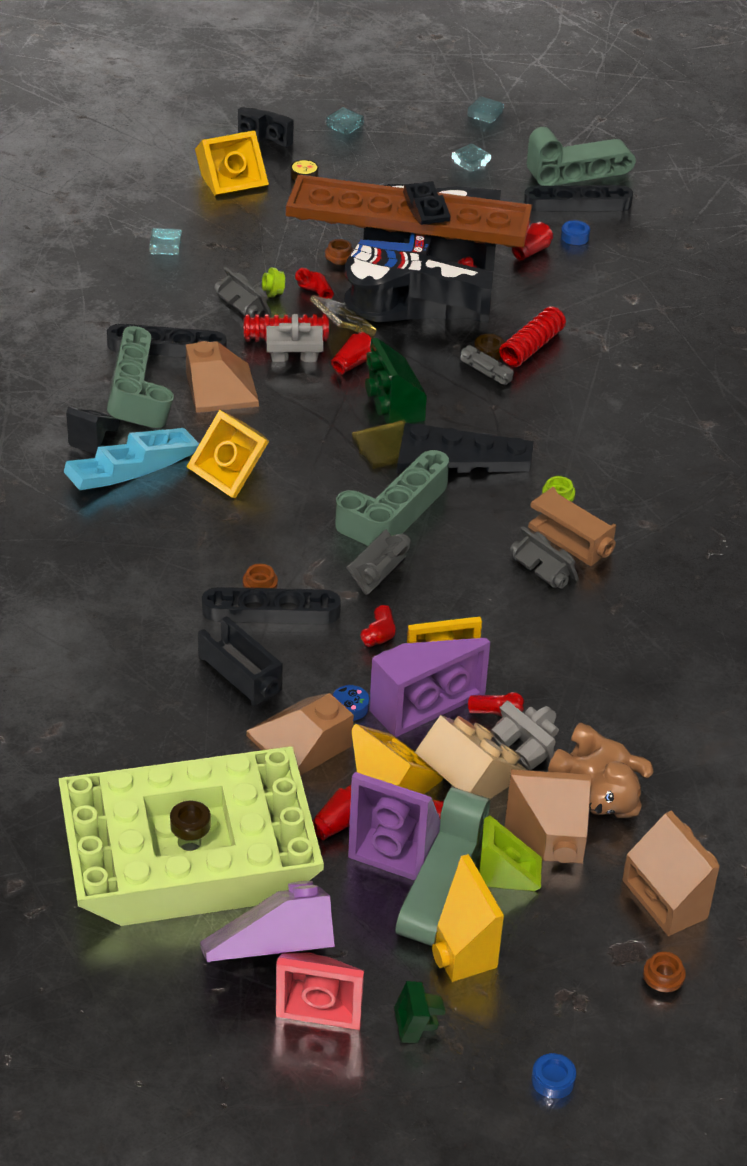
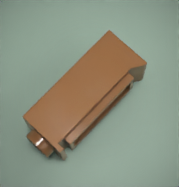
(572, 527)

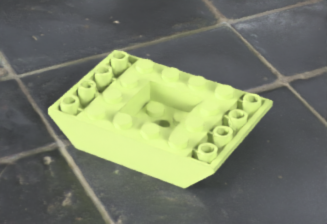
(133, 864)

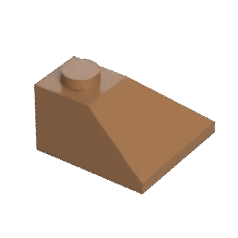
(218, 378)
(314, 727)
(549, 813)

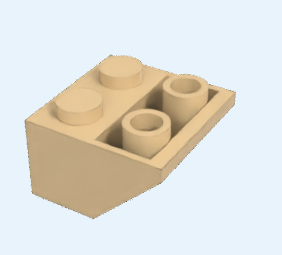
(468, 756)

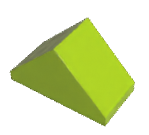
(507, 860)

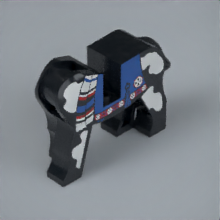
(413, 276)

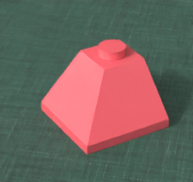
(318, 990)

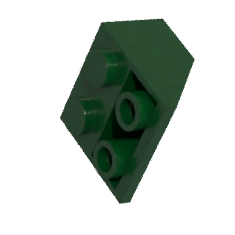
(394, 385)

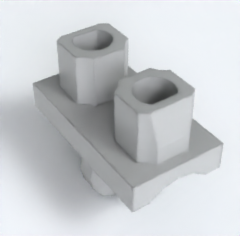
(294, 338)
(532, 728)

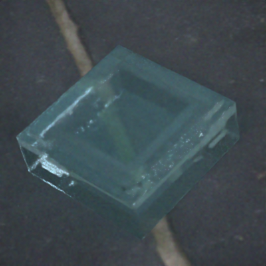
(485, 109)
(344, 120)
(471, 157)
(165, 241)

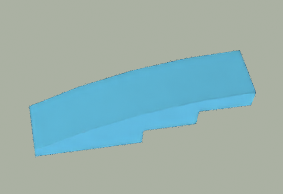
(141, 455)

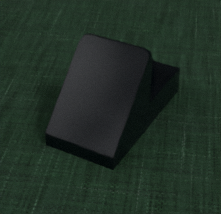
(88, 427)

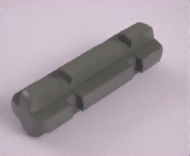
(487, 365)

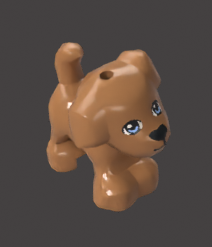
(611, 766)

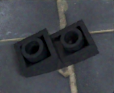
(266, 125)
(426, 203)

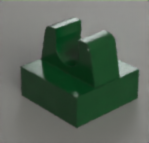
(417, 1011)

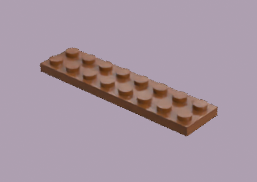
(387, 209)

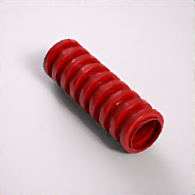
(256, 326)
(532, 336)

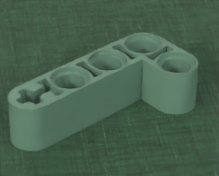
(558, 165)
(129, 394)
(398, 505)
(458, 835)

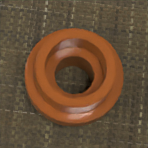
(338, 251)
(260, 577)
(667, 964)

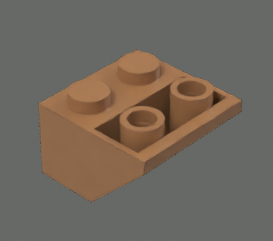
(672, 875)

